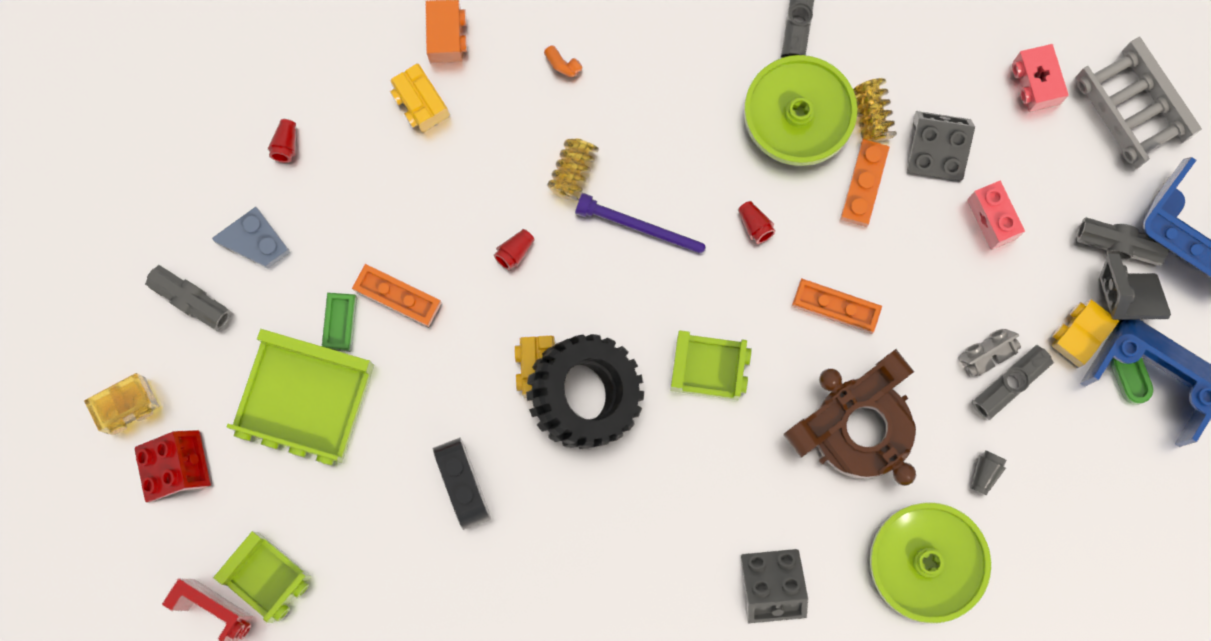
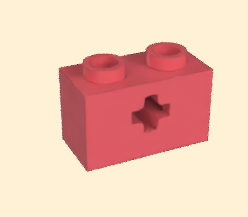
(1045, 66)
(995, 215)

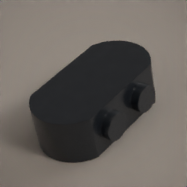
(461, 483)

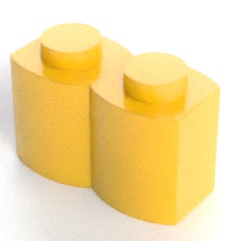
(1084, 332)

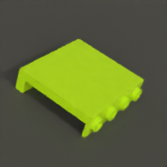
(302, 397)

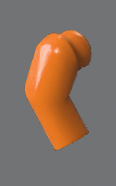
(559, 64)

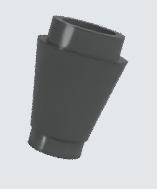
(987, 472)

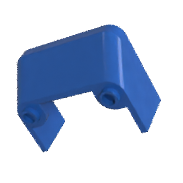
(1171, 232)
(1136, 339)

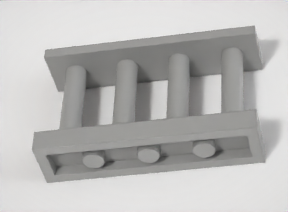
(1151, 79)

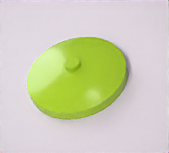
(800, 110)
(930, 562)

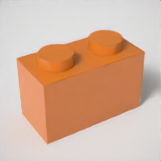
(444, 31)

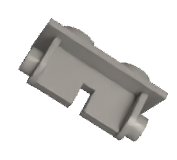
(1001, 344)

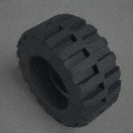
(620, 388)

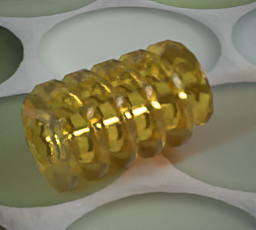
(872, 110)
(570, 168)

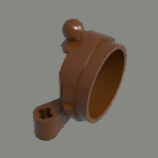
(829, 423)

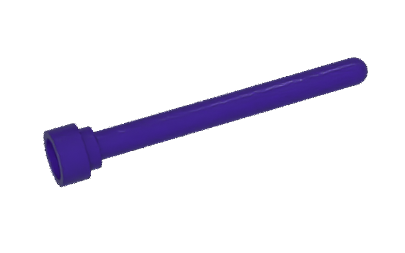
(589, 206)

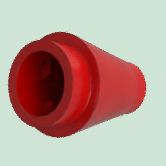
(283, 142)
(756, 222)
(513, 250)

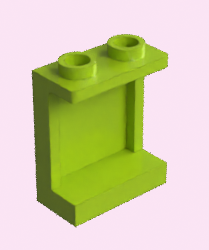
(710, 366)
(263, 577)

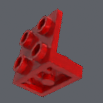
(172, 464)

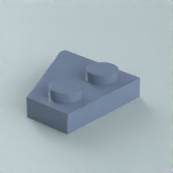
(253, 239)

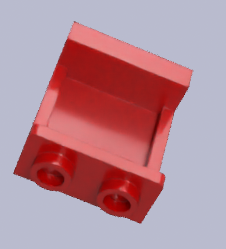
(190, 591)

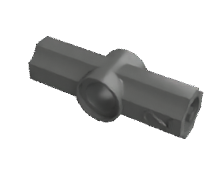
(797, 33)
(1121, 240)
(187, 297)
(1024, 370)

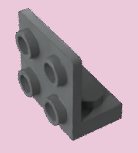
(941, 145)
(1132, 293)
(774, 586)

